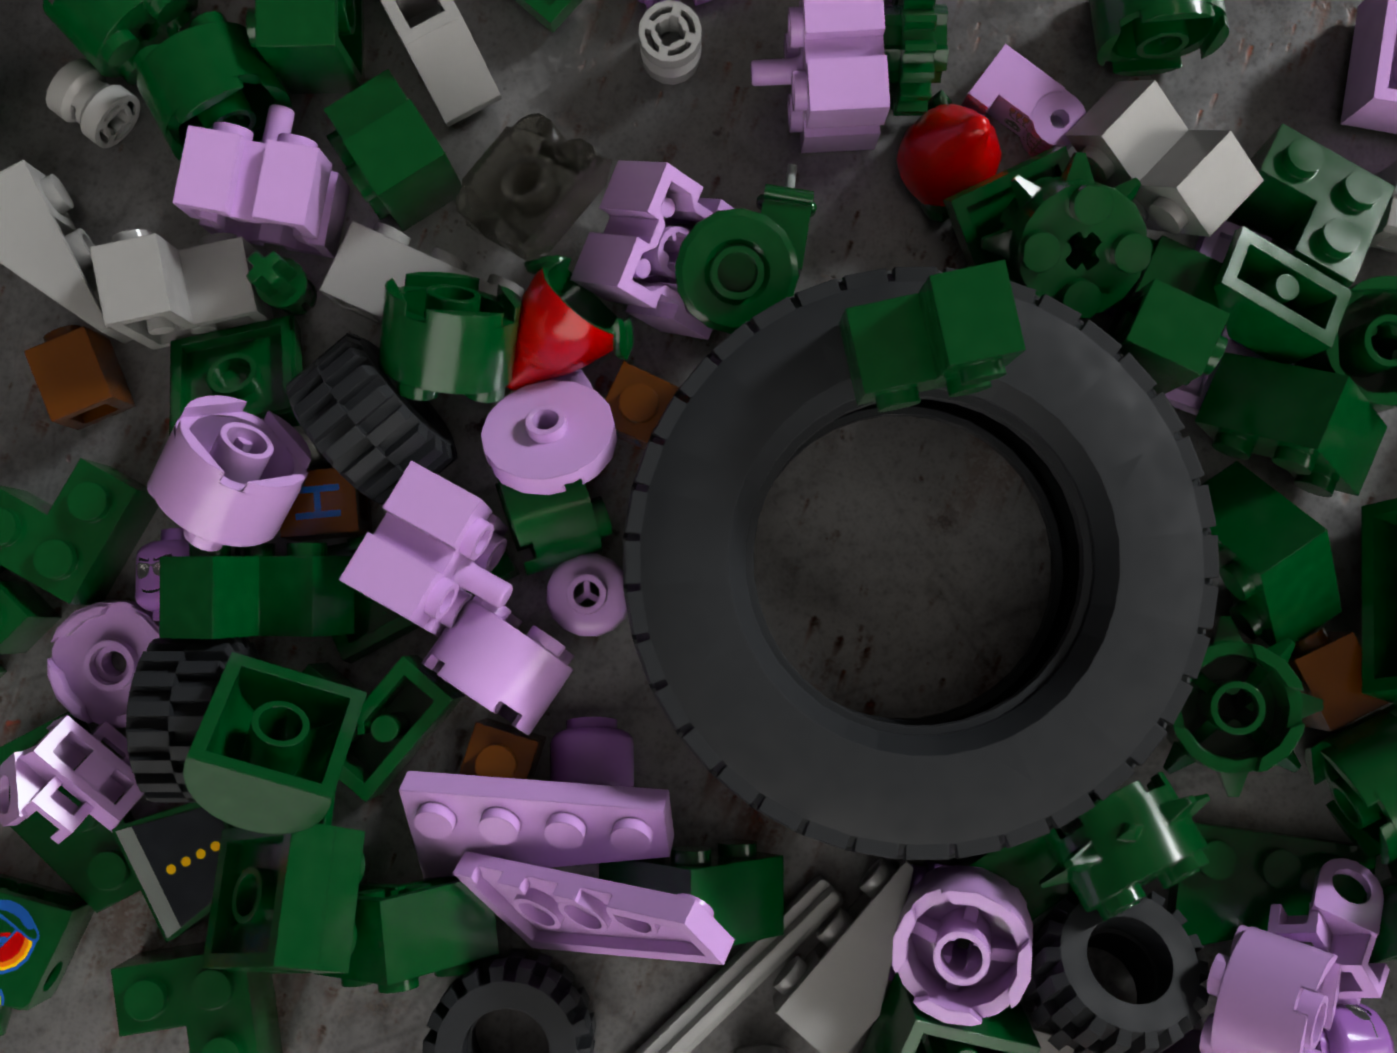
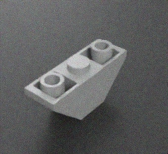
(444, 56)

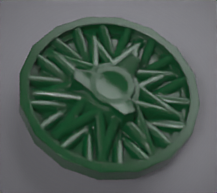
(735, 268)

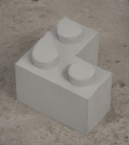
(1186, 175)
(171, 293)

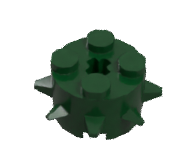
(1108, 246)
(1267, 713)
(1127, 845)

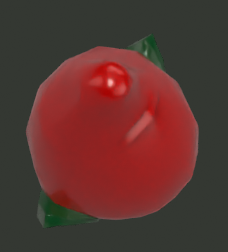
(946, 154)
(563, 326)

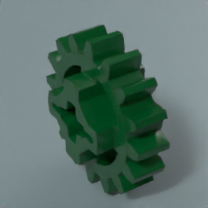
(915, 52)

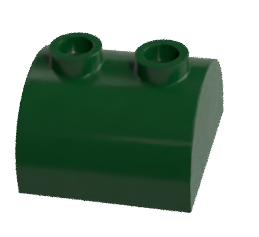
(271, 746)

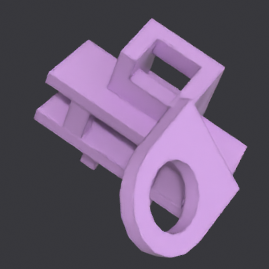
(96, 782)
(1341, 929)

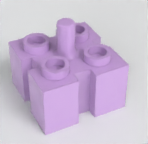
(834, 74)
(265, 189)
(636, 255)
(431, 552)

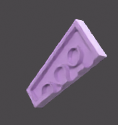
(532, 821)
(594, 914)

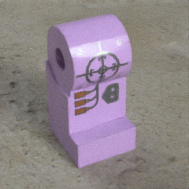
(1025, 102)

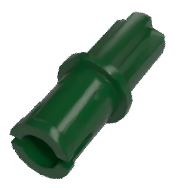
(281, 282)

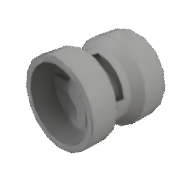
(669, 57)
(85, 97)

